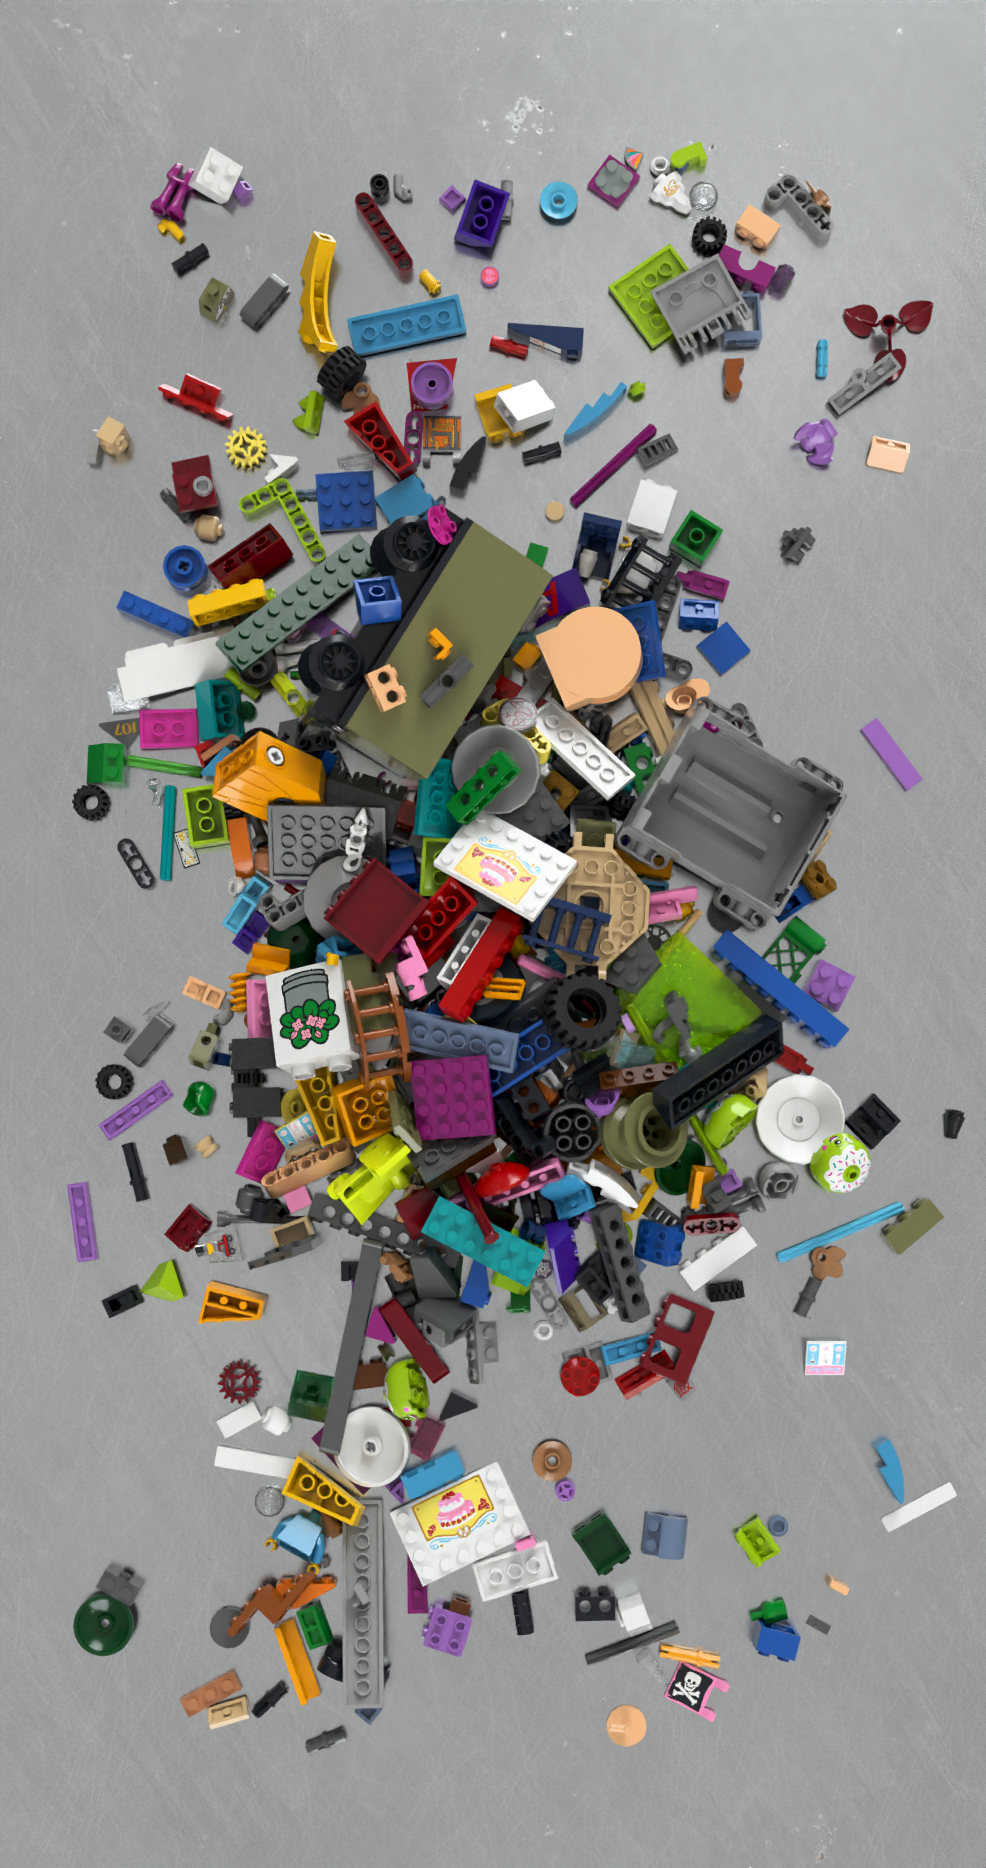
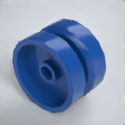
(181, 558)

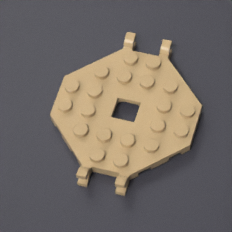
(621, 894)

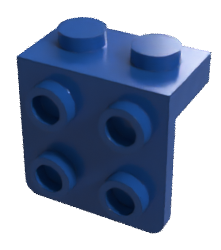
(659, 1243)

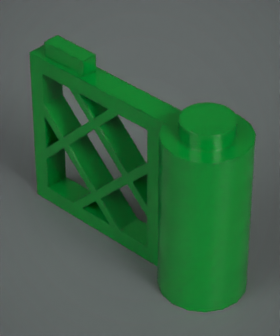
(802, 936)

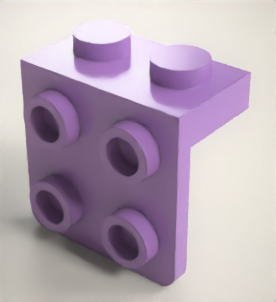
(446, 1630)

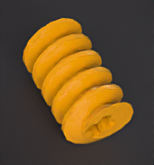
(239, 991)

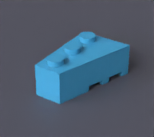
(433, 1473)

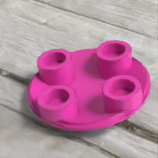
(440, 524)

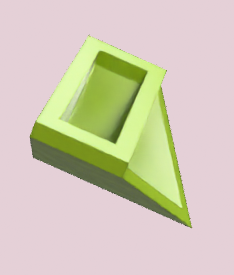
(163, 1283)

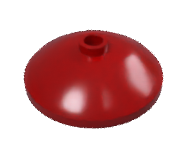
(501, 1178)

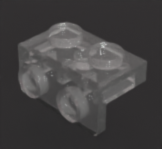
(117, 702)

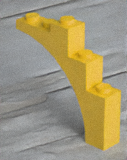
(315, 272)

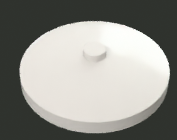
(373, 1447)

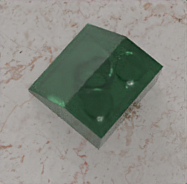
(310, 1396)

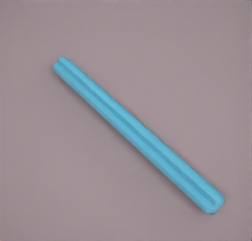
(840, 1232)

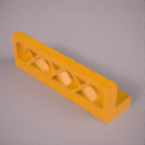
(297, 1660)

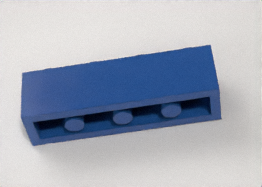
(155, 616)

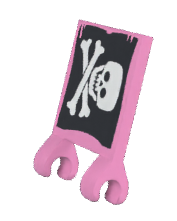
(692, 1688)

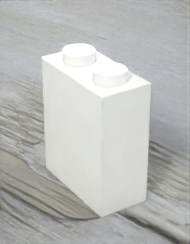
(524, 406)
(651, 508)

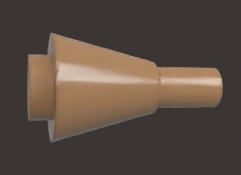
(331, 1525)

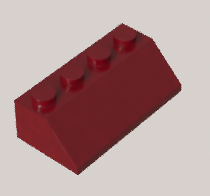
(251, 558)

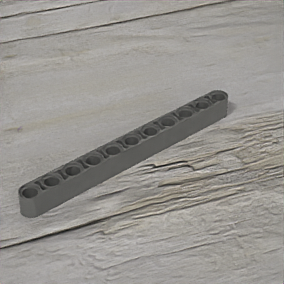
(351, 1347)

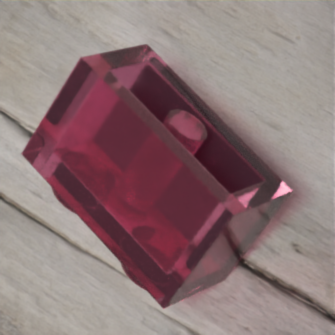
(426, 1436)

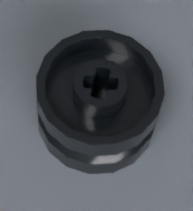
(536, 1208)

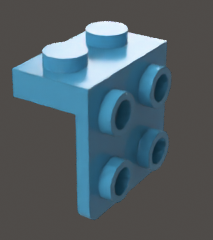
(569, 1196)

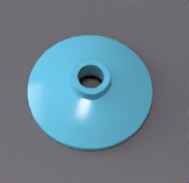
(558, 192)

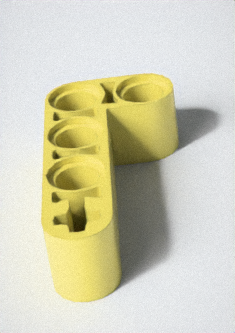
(538, 740)

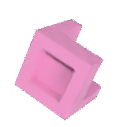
(297, 1199)

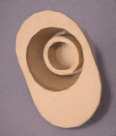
(682, 696)

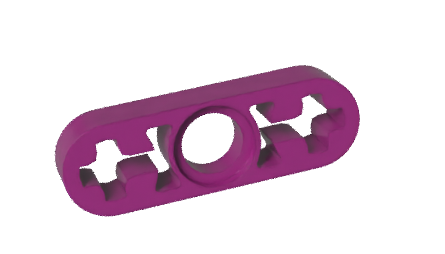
(419, 425)

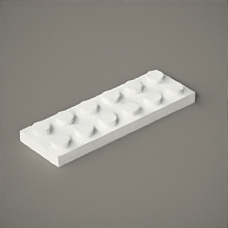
(582, 750)

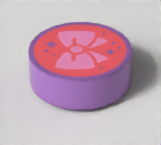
(489, 276)

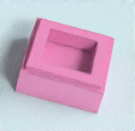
(525, 1543)

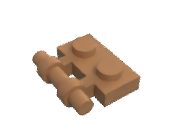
(399, 1266)

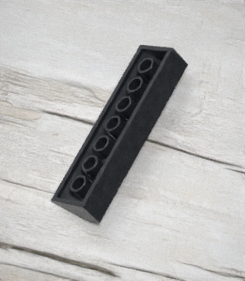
(718, 1071)

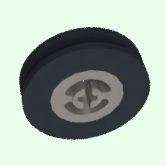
(494, 1011)

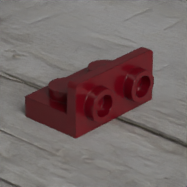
(188, 1228)

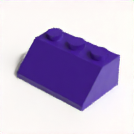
(481, 215)
(562, 1253)

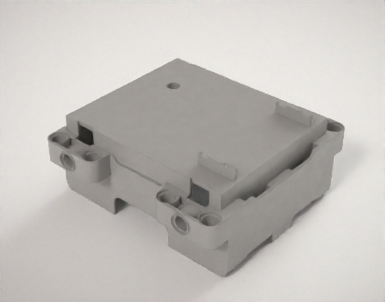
(716, 809)

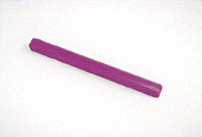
(613, 465)

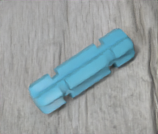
(822, 358)

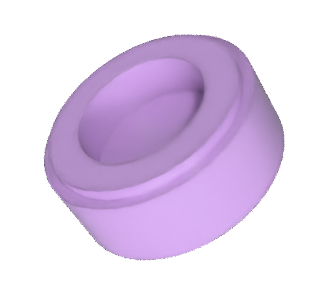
(628, 1023)

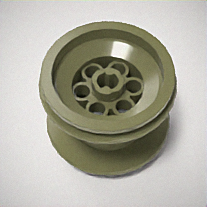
(629, 1137)

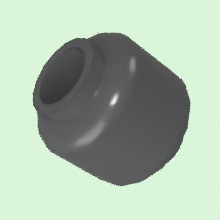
(245, 1198)

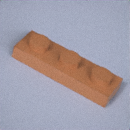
(210, 1693)

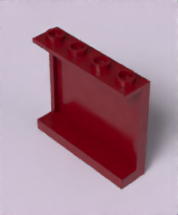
(376, 910)

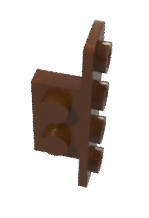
(637, 1080)

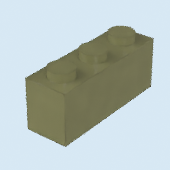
(912, 1225)

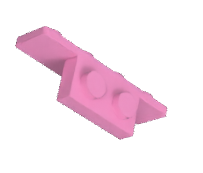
(666, 904)

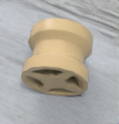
(206, 1147)

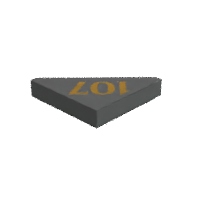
(122, 730)

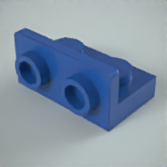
(698, 614)

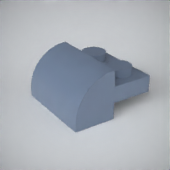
(664, 1536)

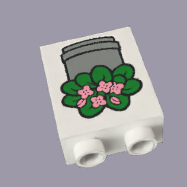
(311, 1020)

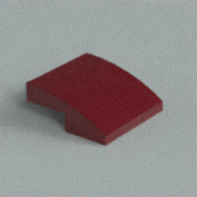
(415, 1210)

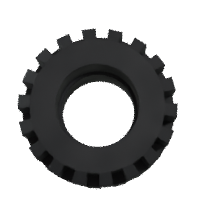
(341, 372)

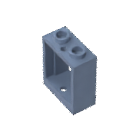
(746, 337)

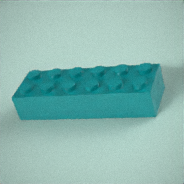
(461, 1232)

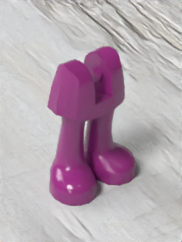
(160, 204)

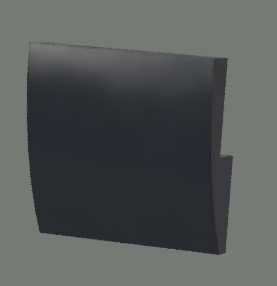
(872, 1121)
(594, 1278)

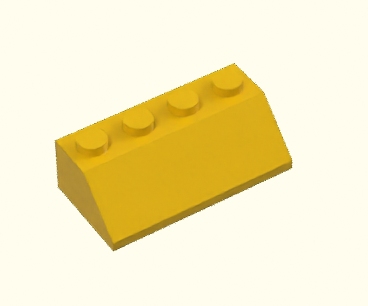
(228, 602)

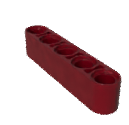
(383, 226)
(414, 1340)

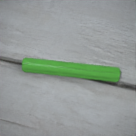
(166, 766)

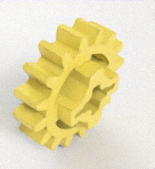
(253, 446)

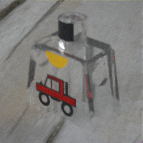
(221, 1245)

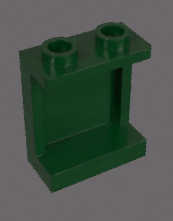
(602, 1543)

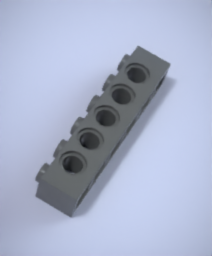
(628, 1295)

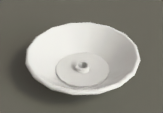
(803, 1097)

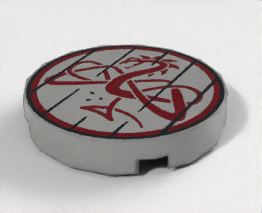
(518, 714)

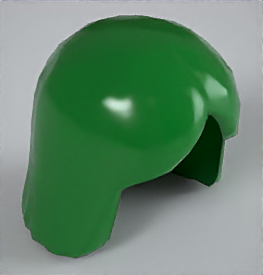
(199, 1103)

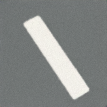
(919, 1507)

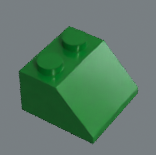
(107, 764)

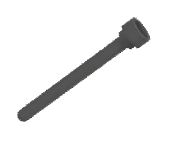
(225, 1218)

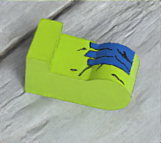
(688, 156)

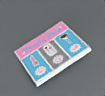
(825, 1357)

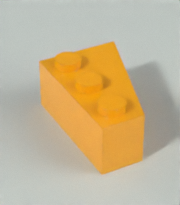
(231, 1304)

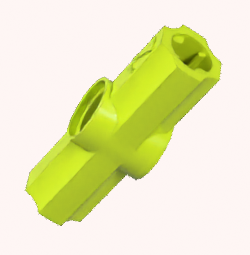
(286, 689)

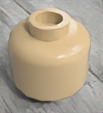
(208, 527)

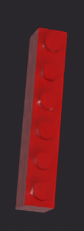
(481, 965)

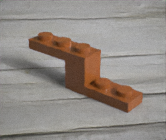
(270, 1603)

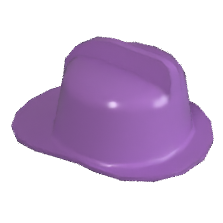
(603, 1102)

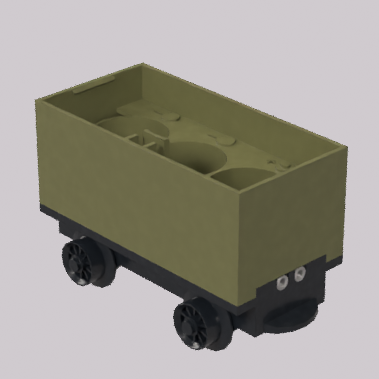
(469, 591)

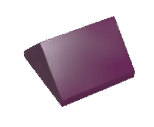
(379, 1327)

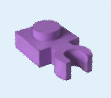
(728, 1181)

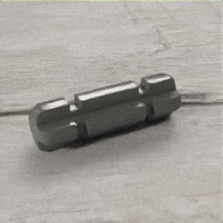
(172, 502)

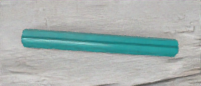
(167, 832)

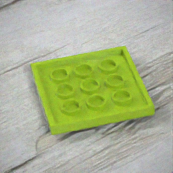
(634, 295)

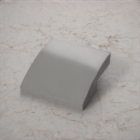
(594, 1353)

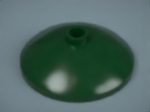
(302, 953)
(676, 1177)
(101, 1638)

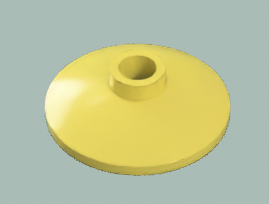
(290, 1099)

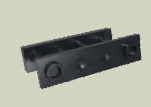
(660, 579)

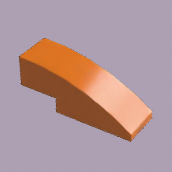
(241, 847)

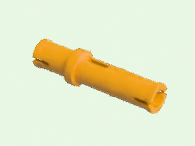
(698, 1658)

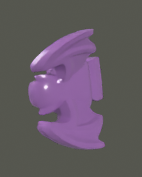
(819, 438)

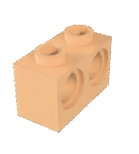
(380, 690)

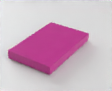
(168, 728)
(261, 1153)

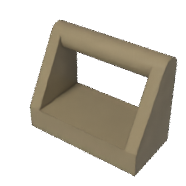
(576, 1311)

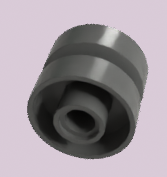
(260, 672)

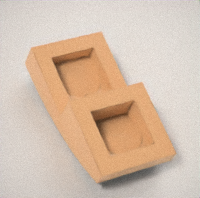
(203, 992)

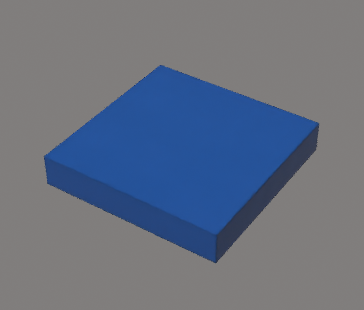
(723, 648)

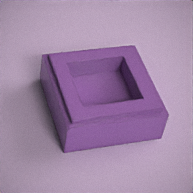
(452, 199)

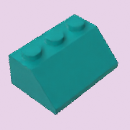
(218, 710)

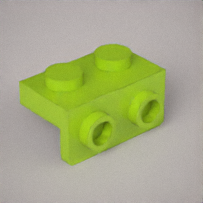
(757, 1542)

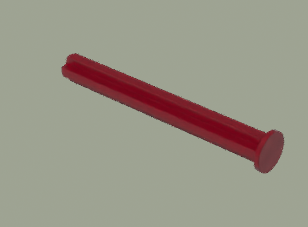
(473, 1201)

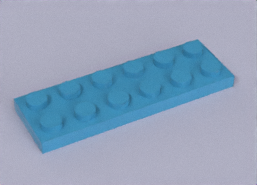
(406, 325)

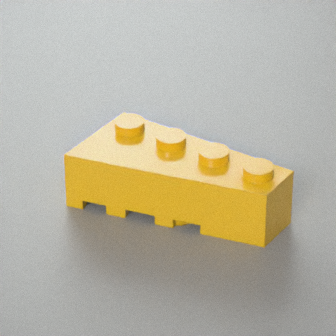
(321, 1105)
(318, 1491)

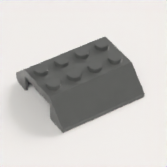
(364, 793)

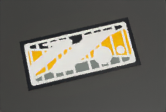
(188, 855)

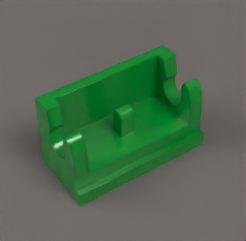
(314, 1625)

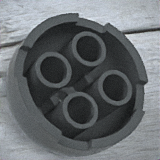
(572, 1130)

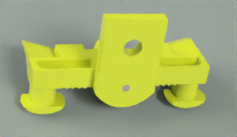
(382, 1171)

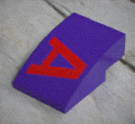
(566, 596)

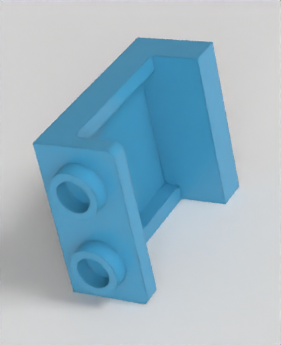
(404, 499)

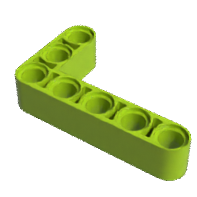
(292, 514)

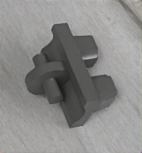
(794, 540)

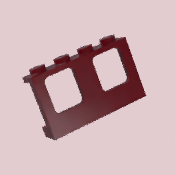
(688, 1343)

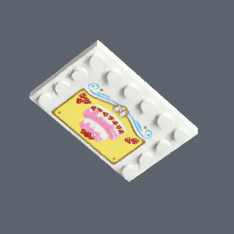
(505, 864)
(459, 1523)

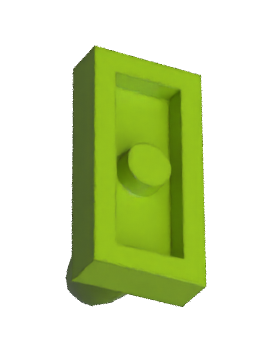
(311, 419)

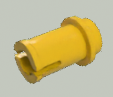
(433, 285)

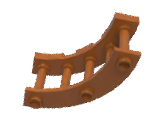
(399, 1029)

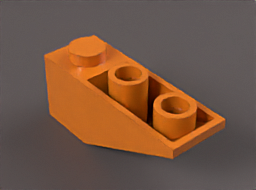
(314, 1590)

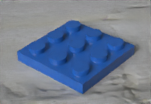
(346, 501)

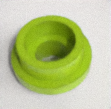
(637, 388)

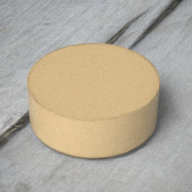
(554, 511)

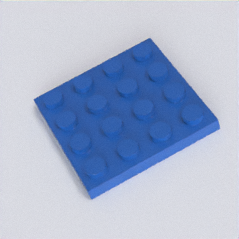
(645, 621)

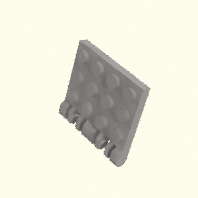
(698, 301)

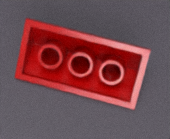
(447, 910)

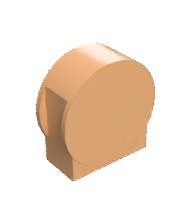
(592, 656)

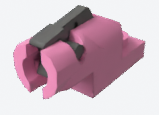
(409, 971)

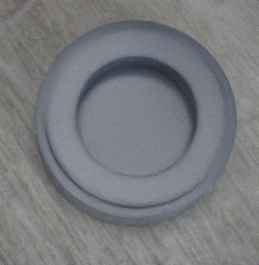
(777, 1526)

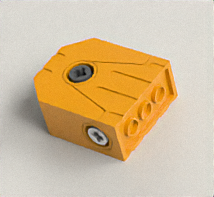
(266, 773)

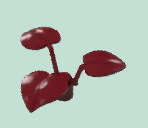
(914, 314)

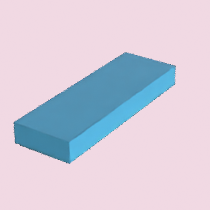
(627, 1349)

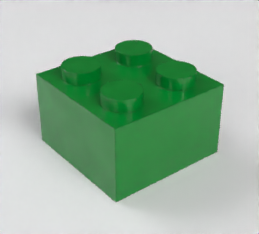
(695, 538)

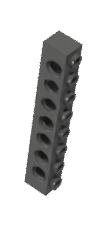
(321, 1202)

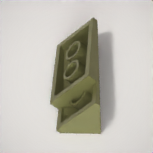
(359, 971)

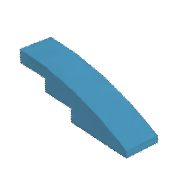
(590, 415)

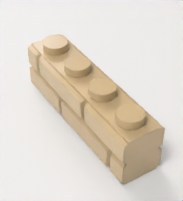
(653, 714)

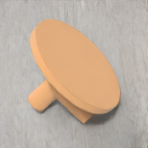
(626, 1725)

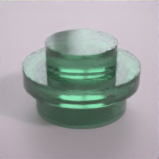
(246, 710)

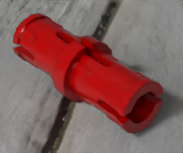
(509, 346)

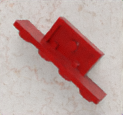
(199, 394)

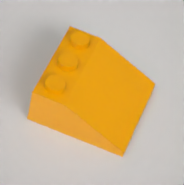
(364, 1112)

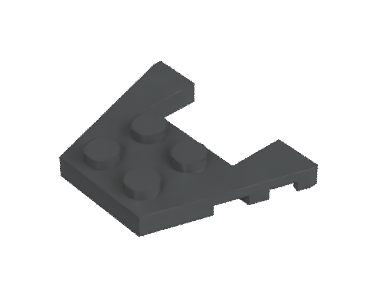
(632, 967)

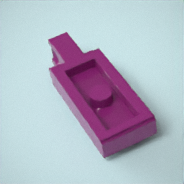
(704, 583)

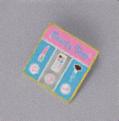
(297, 1131)

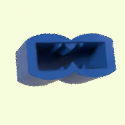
(403, 864)

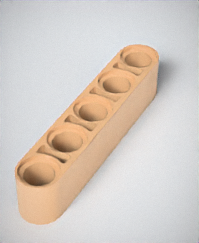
(308, 1169)

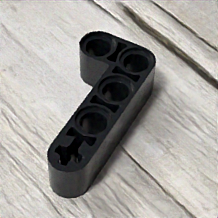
(519, 1133)

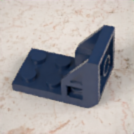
(601, 536)

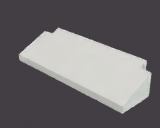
(165, 669)

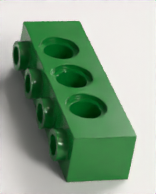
(632, 756)
(493, 785)

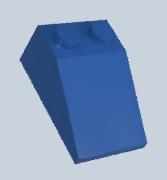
(477, 1286)

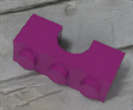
(756, 278)

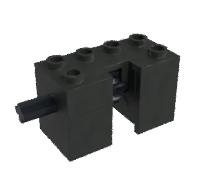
(249, 1098)

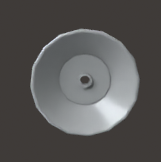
(476, 751)
(323, 890)

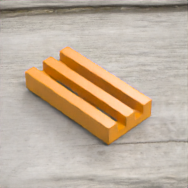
(505, 985)

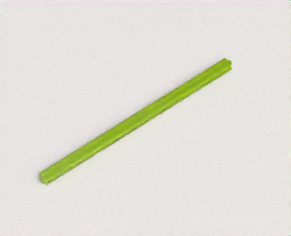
(659, 1058)

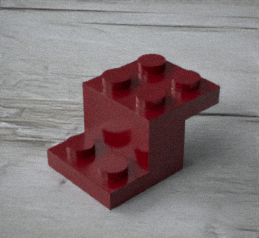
(183, 477)

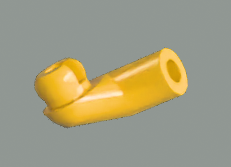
(170, 226)

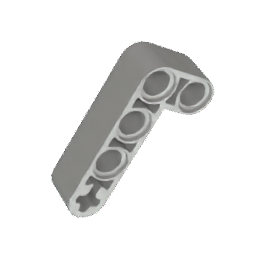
(801, 209)
(274, 909)

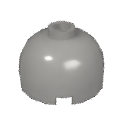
(778, 1181)

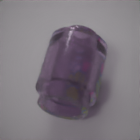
(782, 278)

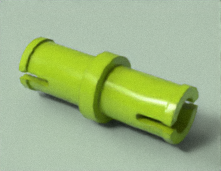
(251, 691)

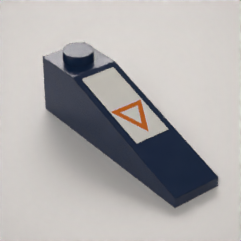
(555, 338)

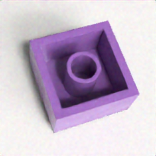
(828, 985)

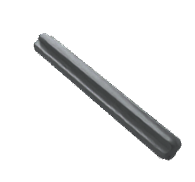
(632, 1644)

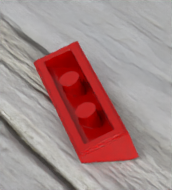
(638, 1380)

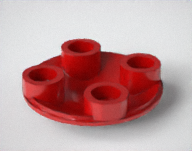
(580, 1376)

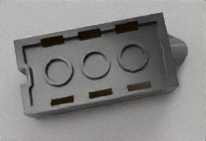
(449, 1157)

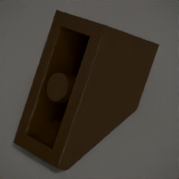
(176, 1150)

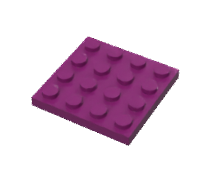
(453, 1097)

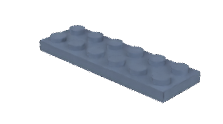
(452, 1038)

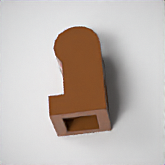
(731, 370)

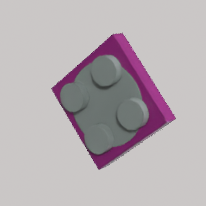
(613, 181)

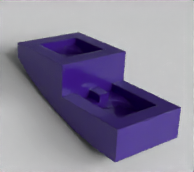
(251, 932)

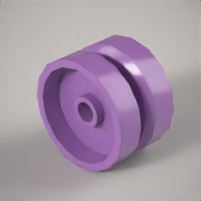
(432, 397)

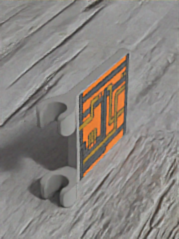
(441, 435)

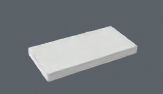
(514, 1571)

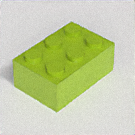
(204, 817)

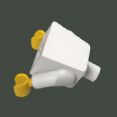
(633, 575)

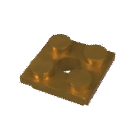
(568, 791)
(818, 880)

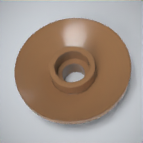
(553, 1471)

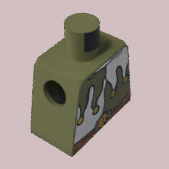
(216, 297)
(200, 1054)

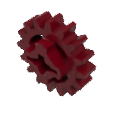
(246, 1388)

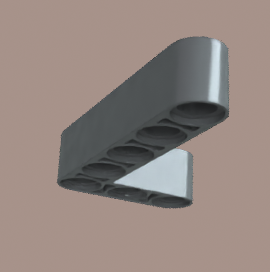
(665, 614)

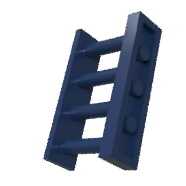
(580, 913)

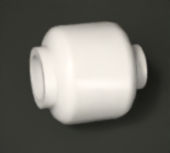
(276, 1420)

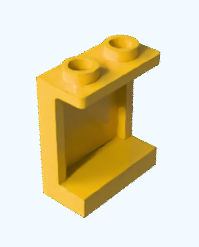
(492, 422)

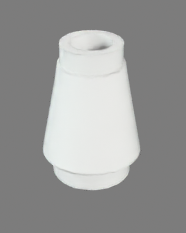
(587, 562)

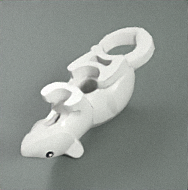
(356, 842)

